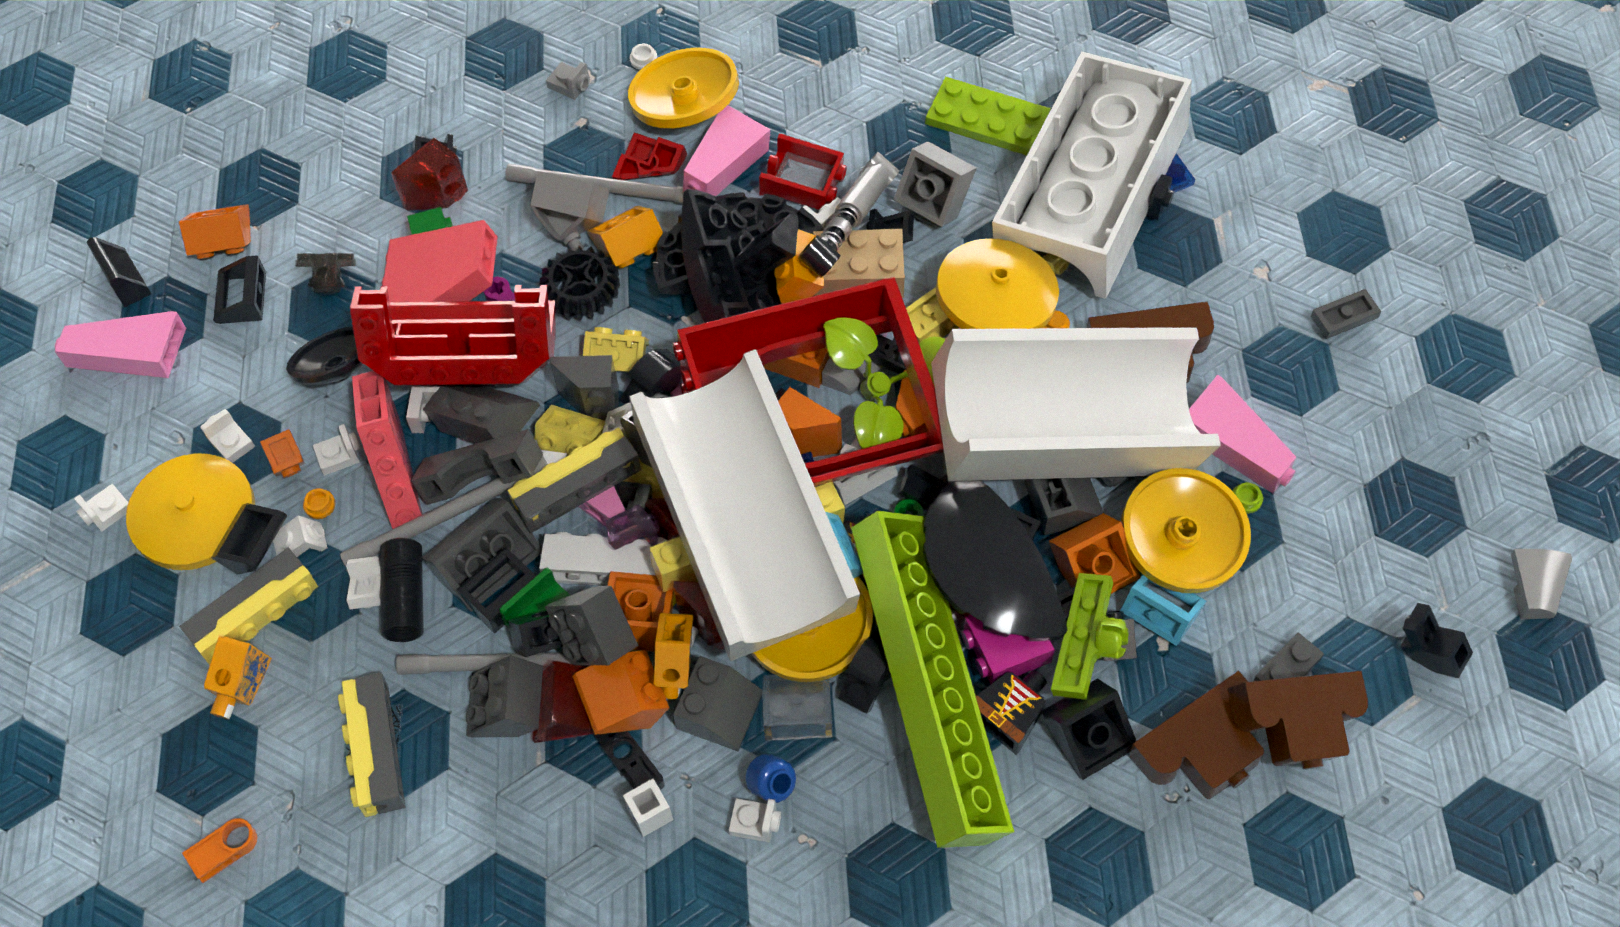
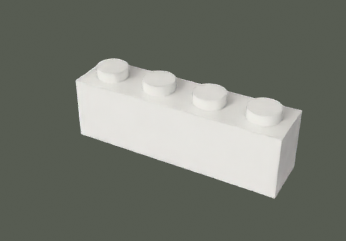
(591, 558)

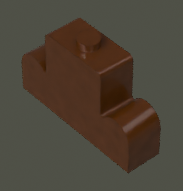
(1179, 316)
(1301, 715)
(1201, 743)

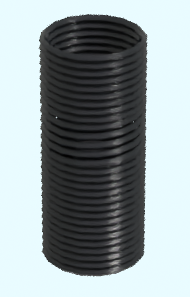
(400, 591)

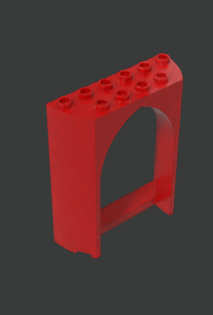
(797, 328)

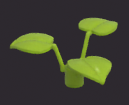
(848, 346)

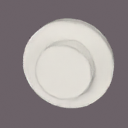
(642, 55)

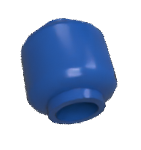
(770, 778)

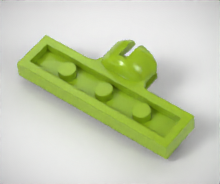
(1088, 636)

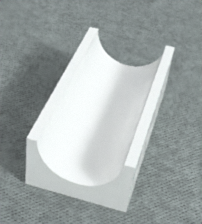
(1096, 165)
(1066, 403)
(746, 509)

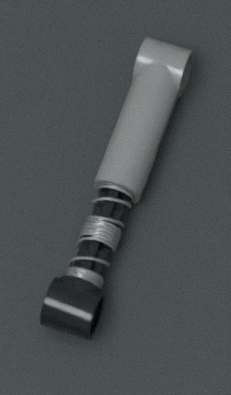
(850, 212)

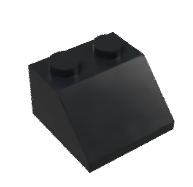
(1091, 730)

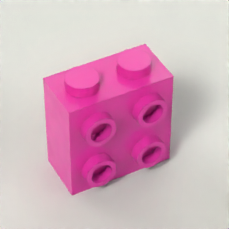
(1004, 654)

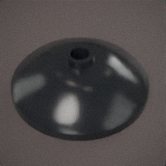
(325, 358)

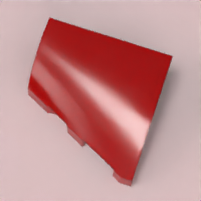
(649, 158)

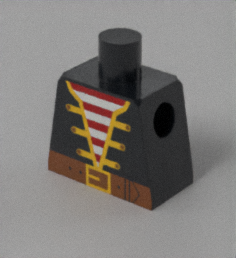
(1012, 708)

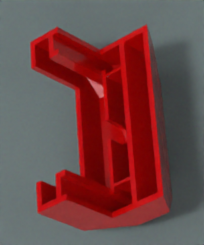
(454, 339)

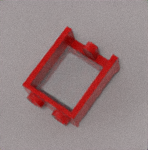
(803, 172)

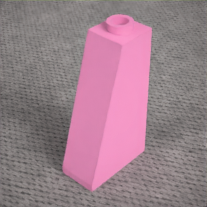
(725, 152)
(124, 345)
(1243, 436)

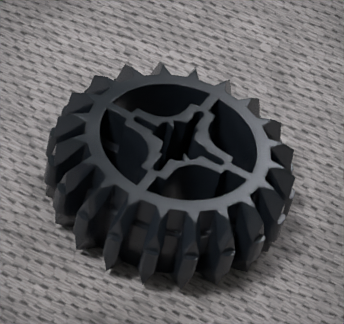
(581, 292)

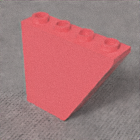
(441, 264)
(385, 447)

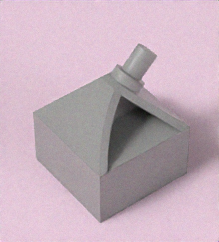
(934, 183)
(568, 206)

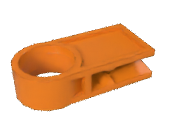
(212, 852)

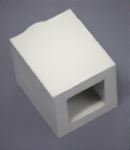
(648, 807)

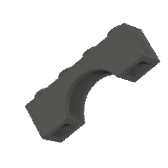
(447, 473)

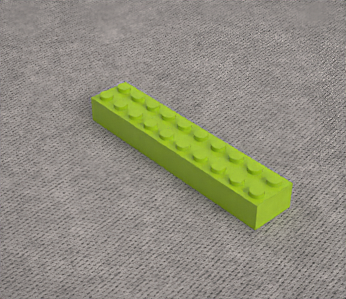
(931, 684)

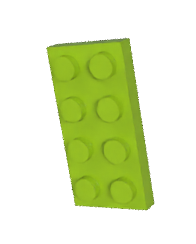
(986, 115)

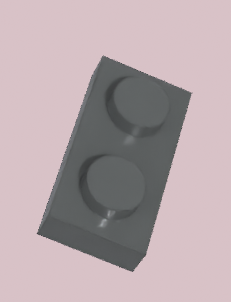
(1345, 313)
(1292, 660)

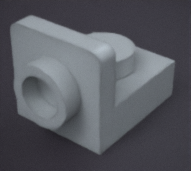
(569, 80)

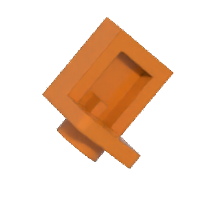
(283, 454)

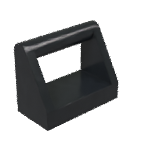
(769, 248)
(119, 271)
(251, 307)
(248, 538)
(491, 614)

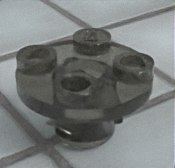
(325, 270)

